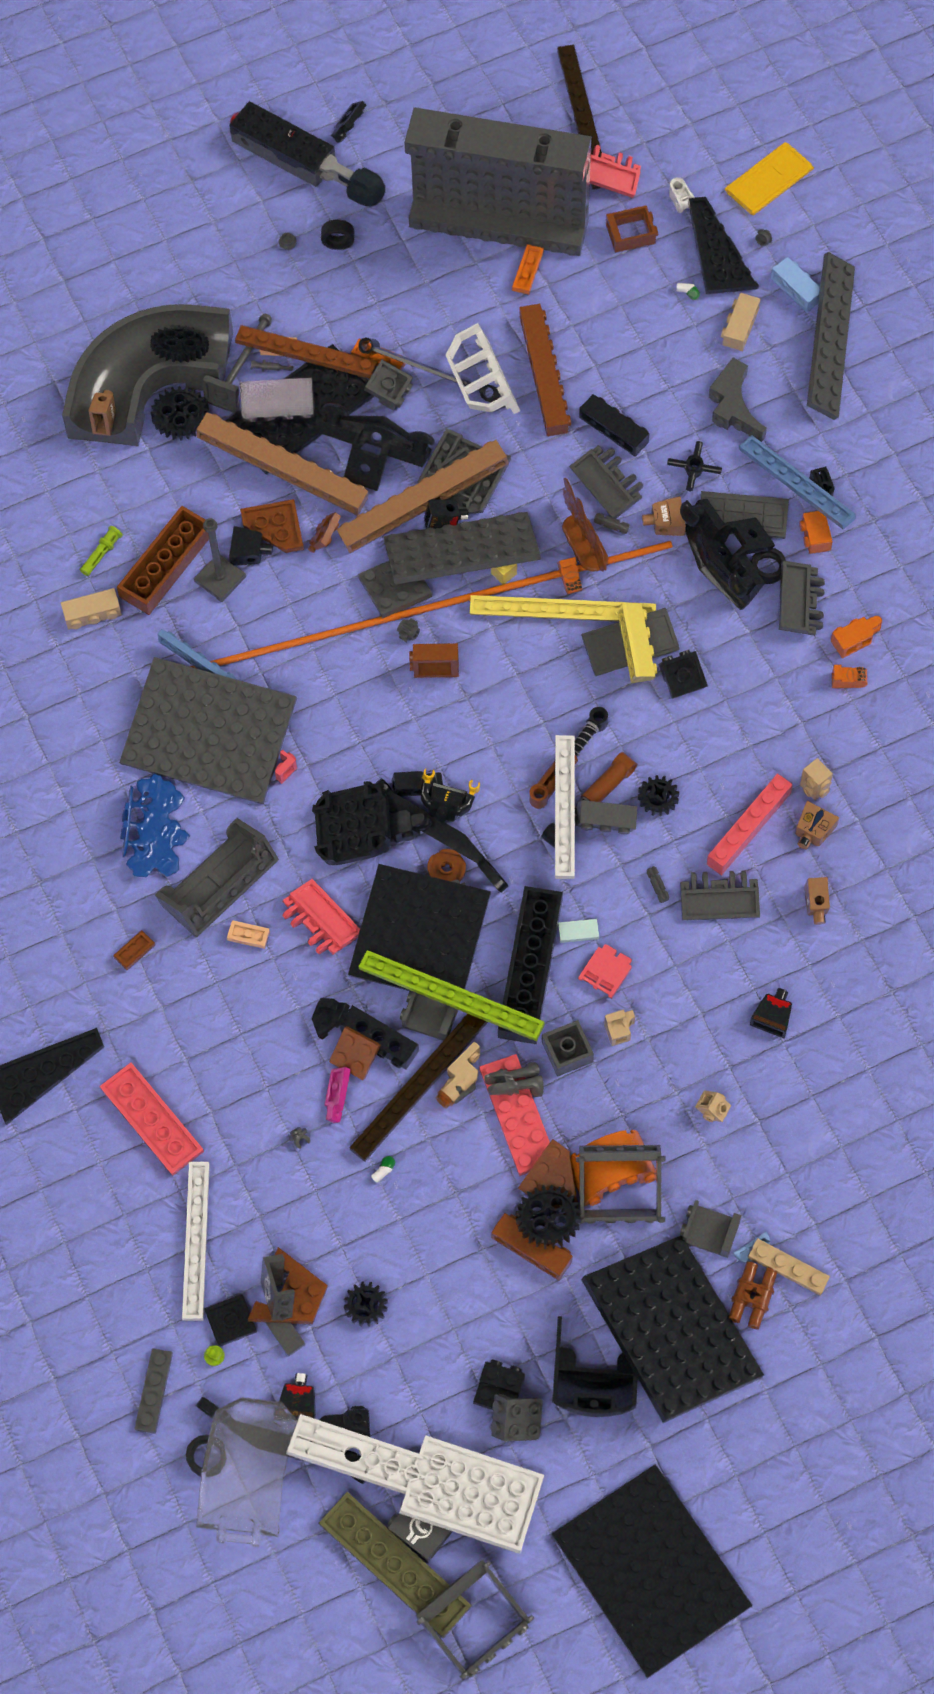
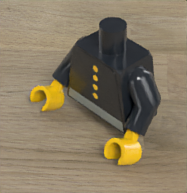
(445, 801)

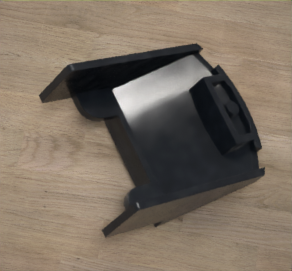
(589, 1389)

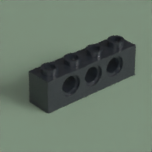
(400, 1058)

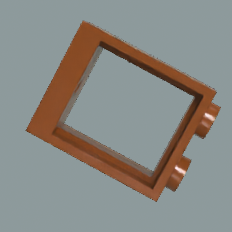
(628, 216)
(434, 660)

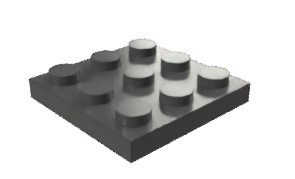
(390, 597)

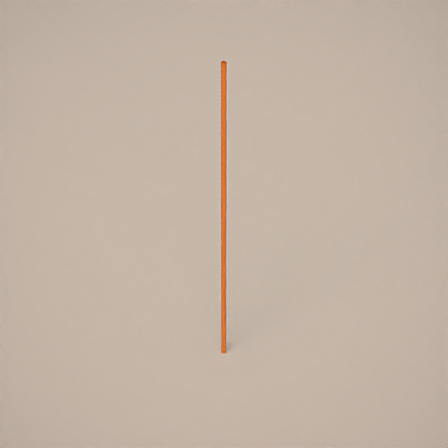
(428, 607)

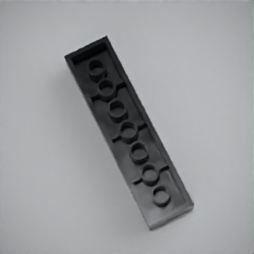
(532, 955)

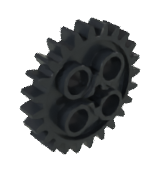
(179, 344)
(179, 412)
(551, 1233)

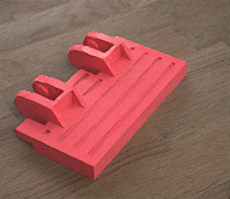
(613, 175)
(323, 914)

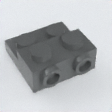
(389, 385)

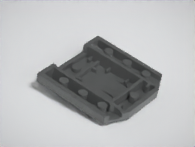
(477, 496)

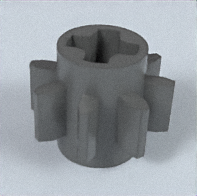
(408, 630)

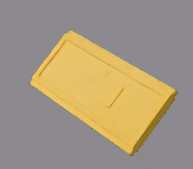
(769, 178)

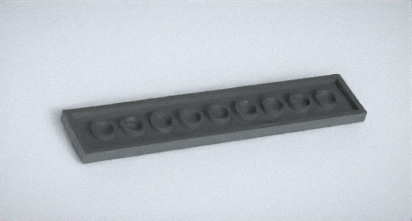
(831, 336)

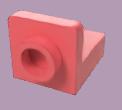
(286, 767)

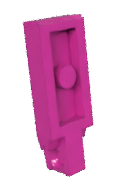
(336, 1093)

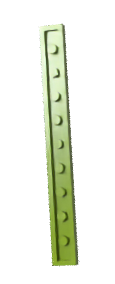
(452, 995)

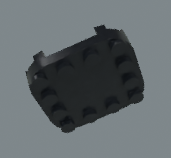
(352, 824)

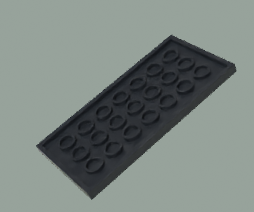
(328, 386)

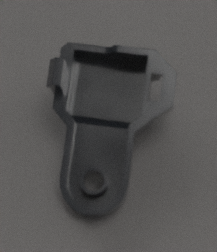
(354, 1419)

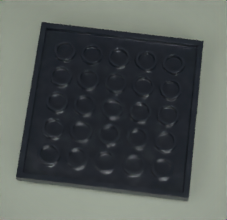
(421, 925)

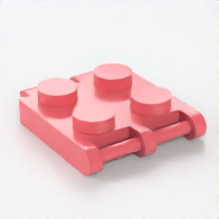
(606, 970)

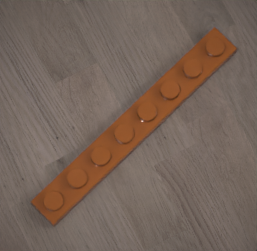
(305, 351)

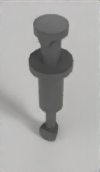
(269, 366)

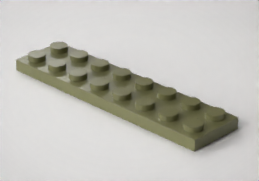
(391, 1561)

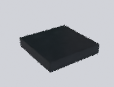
(230, 1320)

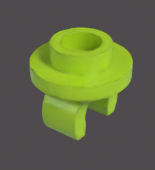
(214, 1355)

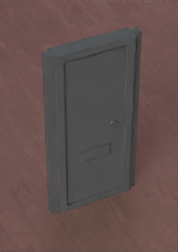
(768, 510)
(607, 649)

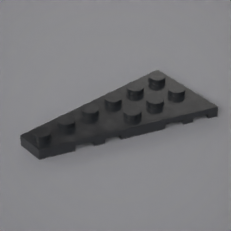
(718, 256)
(35, 1074)

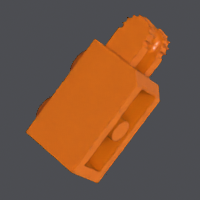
(855, 635)

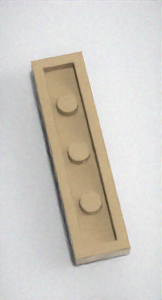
(788, 1266)

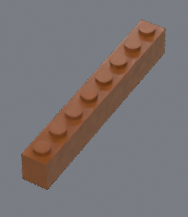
(543, 369)

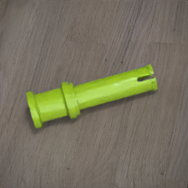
(105, 544)

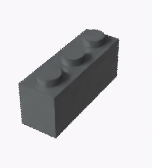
(606, 816)

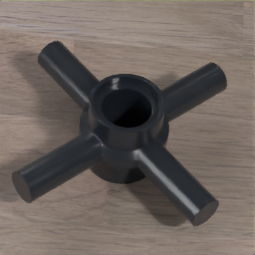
(694, 472)

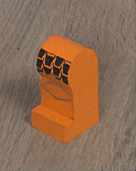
(570, 575)
(849, 677)

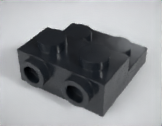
(682, 673)
(498, 1380)

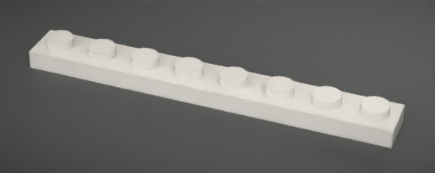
(564, 807)
(196, 1241)

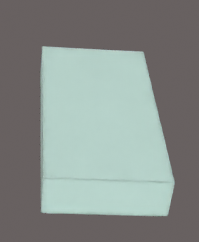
(578, 930)

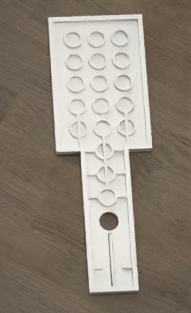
(440, 1484)

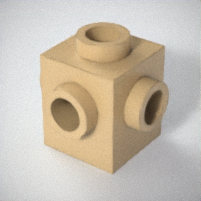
(713, 1106)

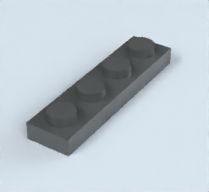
(153, 1391)

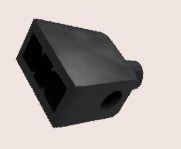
(247, 547)

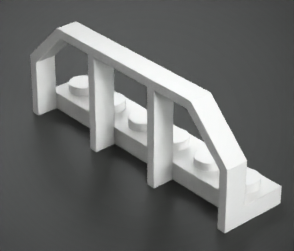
(496, 374)

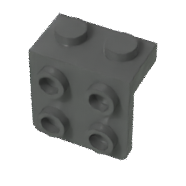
(516, 1418)

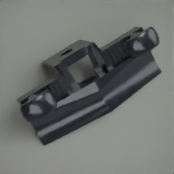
(358, 431)
(707, 537)

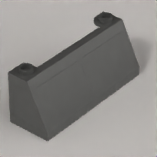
(219, 878)

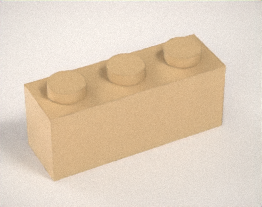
(740, 321)
(91, 609)

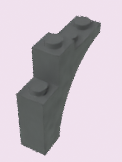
(731, 407)

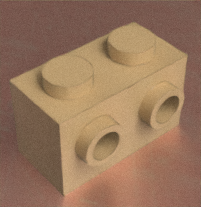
(816, 780)

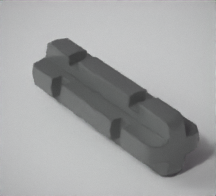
(611, 523)
(657, 884)

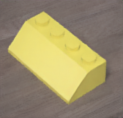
(636, 642)

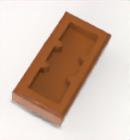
(134, 950)

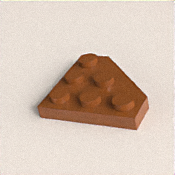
(277, 523)
(551, 1169)

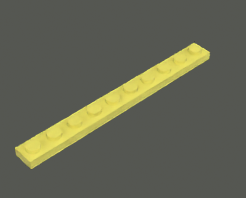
(548, 608)

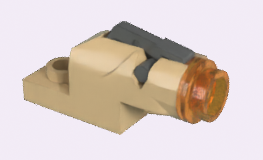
(462, 1076)

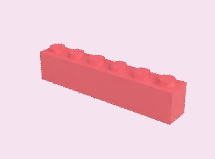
(749, 824)

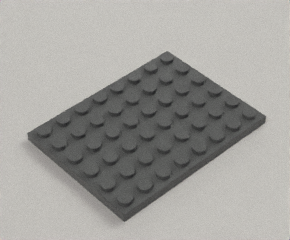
(208, 730)

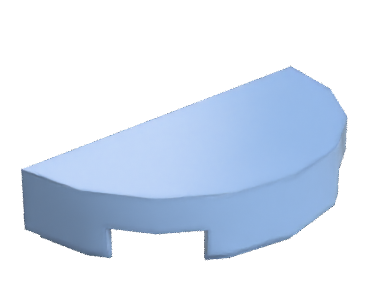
(742, 1253)

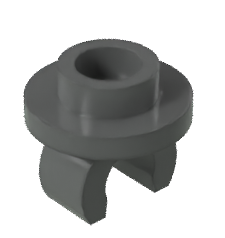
(298, 1134)

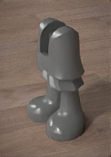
(504, 1081)

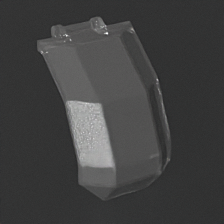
(245, 1470)

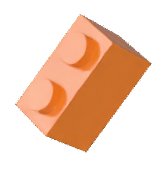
(816, 532)

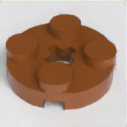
(449, 857)

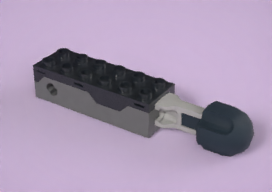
(301, 155)

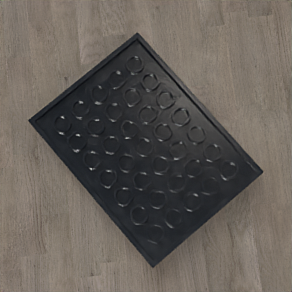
(672, 1328)
(651, 1571)

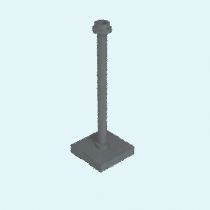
(224, 393)
(218, 575)

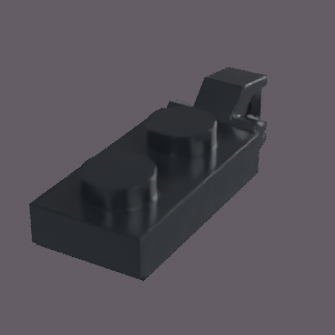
(347, 120)

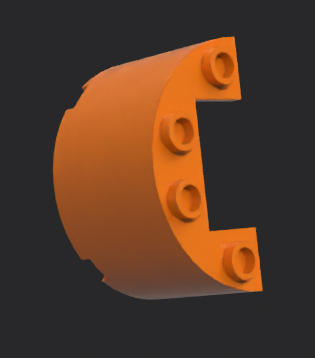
(610, 1175)

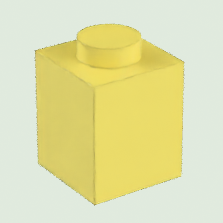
(504, 573)

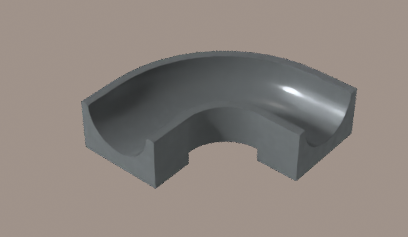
(127, 367)

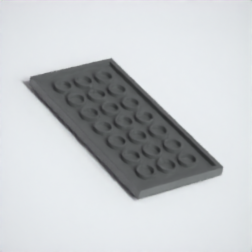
(461, 548)

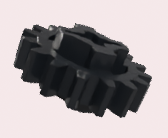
(655, 802)
(372, 1299)

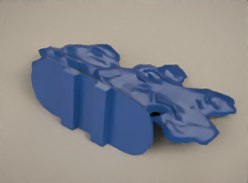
(156, 830)

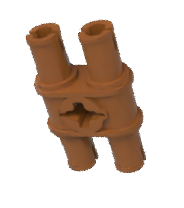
(745, 1288)

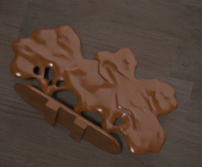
(582, 535)

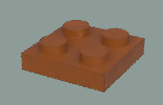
(354, 1052)

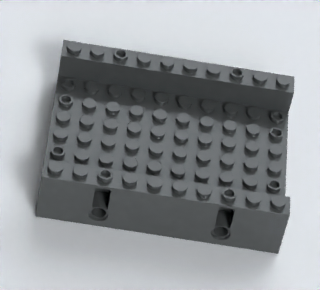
(499, 181)

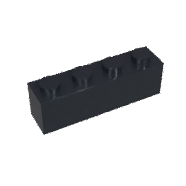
(614, 425)

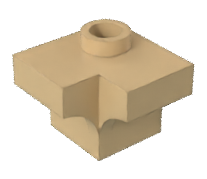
(618, 1025)

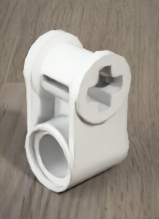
(681, 196)

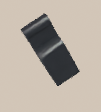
(823, 479)
(411, 782)

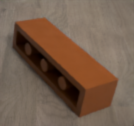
(549, 1260)

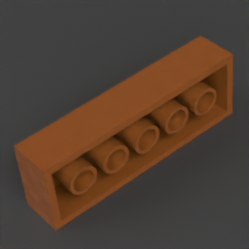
(164, 561)

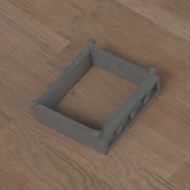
(621, 1153)
(455, 1591)

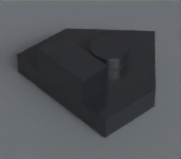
(327, 1015)

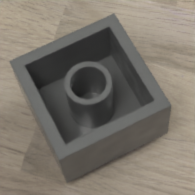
(567, 1048)

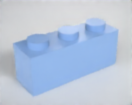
(796, 284)

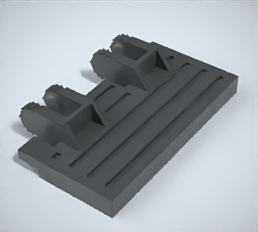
(604, 481)
(798, 597)
(720, 900)

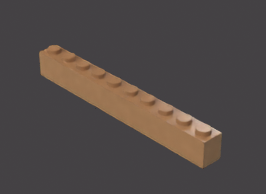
(282, 463)
(415, 498)

